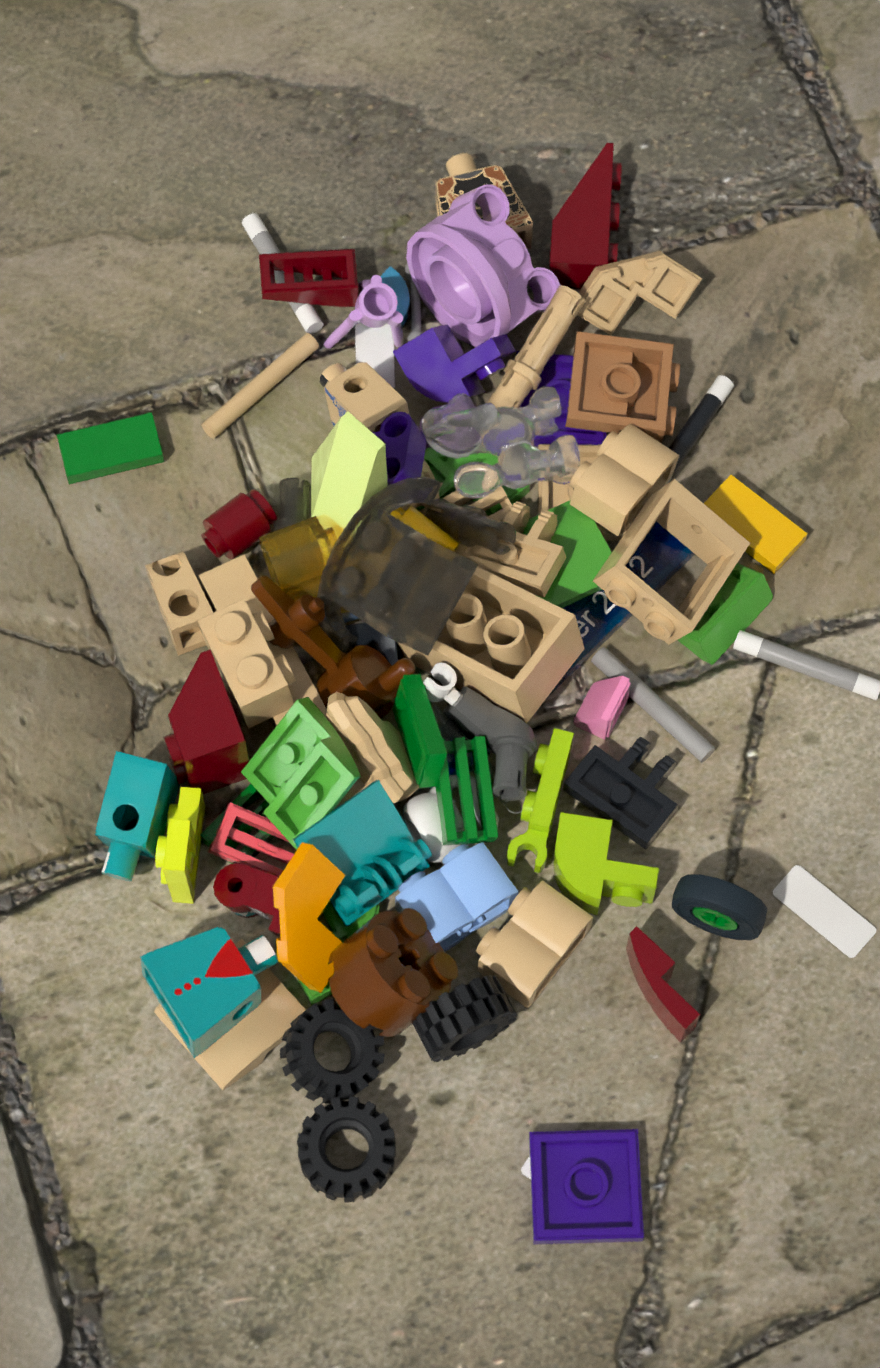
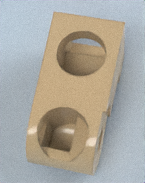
(179, 600)

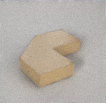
(651, 276)

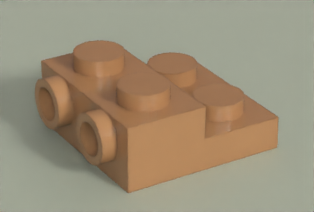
(622, 384)

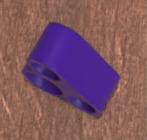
(404, 447)

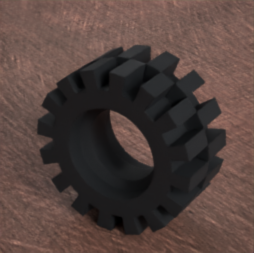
(464, 1018)
(309, 1072)
(343, 1116)

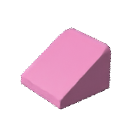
(603, 706)

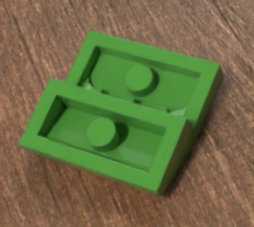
(584, 551)
(301, 770)

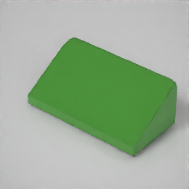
(732, 609)

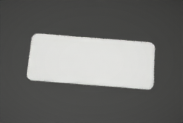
(376, 349)
(824, 911)

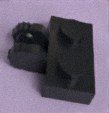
(621, 795)

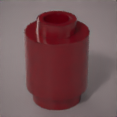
(238, 524)

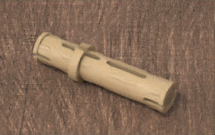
(525, 370)

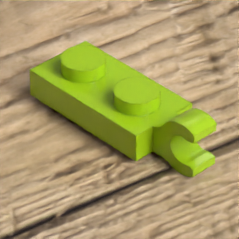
(541, 806)

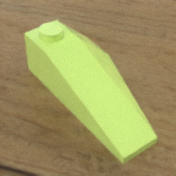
(346, 473)

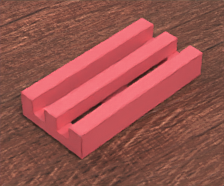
(255, 820)

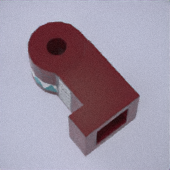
(248, 893)

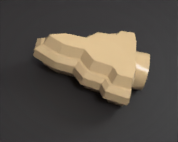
(373, 745)

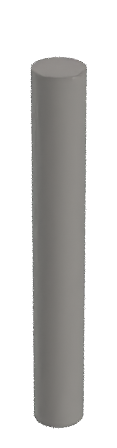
(655, 706)

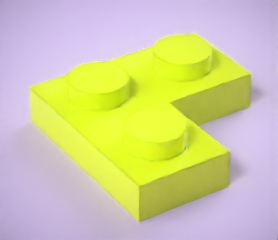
(180, 849)

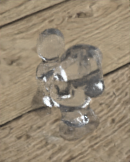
(509, 435)

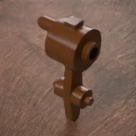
(358, 673)

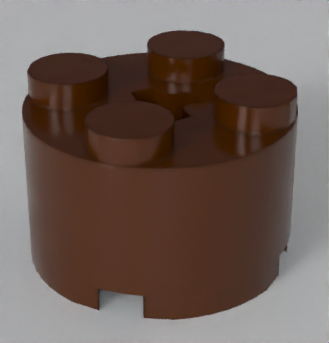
(390, 971)

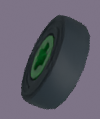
(719, 907)

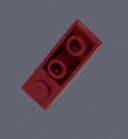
(584, 223)

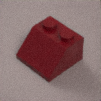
(205, 734)

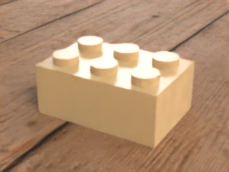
(505, 644)

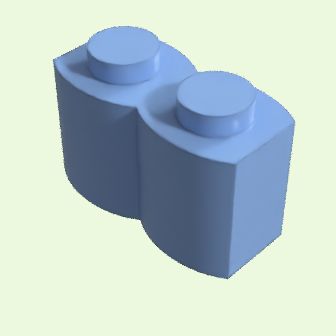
(460, 895)

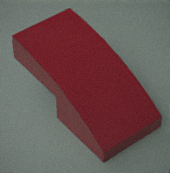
(652, 971)

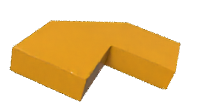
(301, 897)

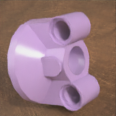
(477, 269)

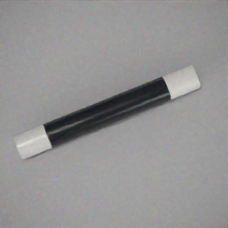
(700, 418)

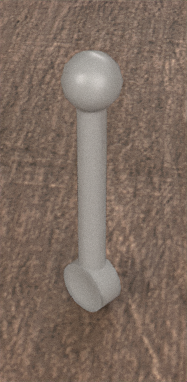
(415, 308)

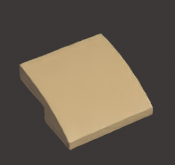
(252, 1037)

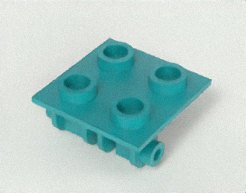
(370, 847)

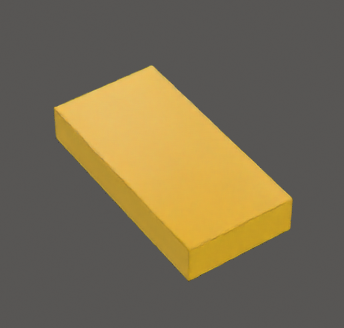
(770, 533)

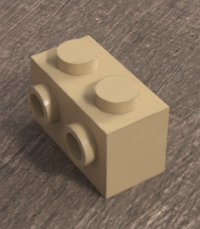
(246, 662)

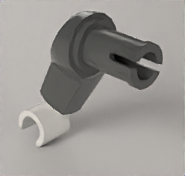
(504, 732)

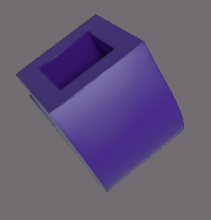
(440, 367)

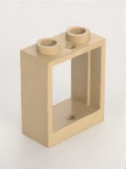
(700, 532)

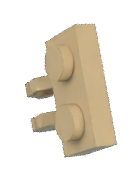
(532, 558)

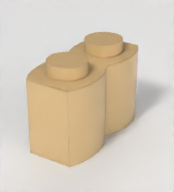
(622, 478)
(534, 942)

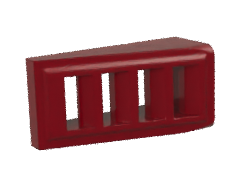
(325, 263)

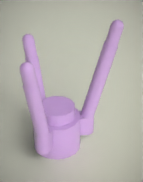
(374, 309)

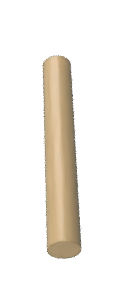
(260, 385)

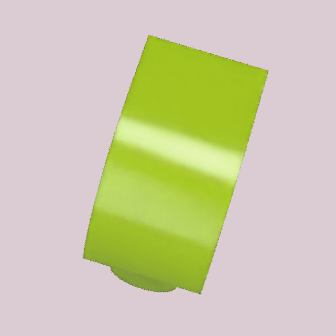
(585, 872)

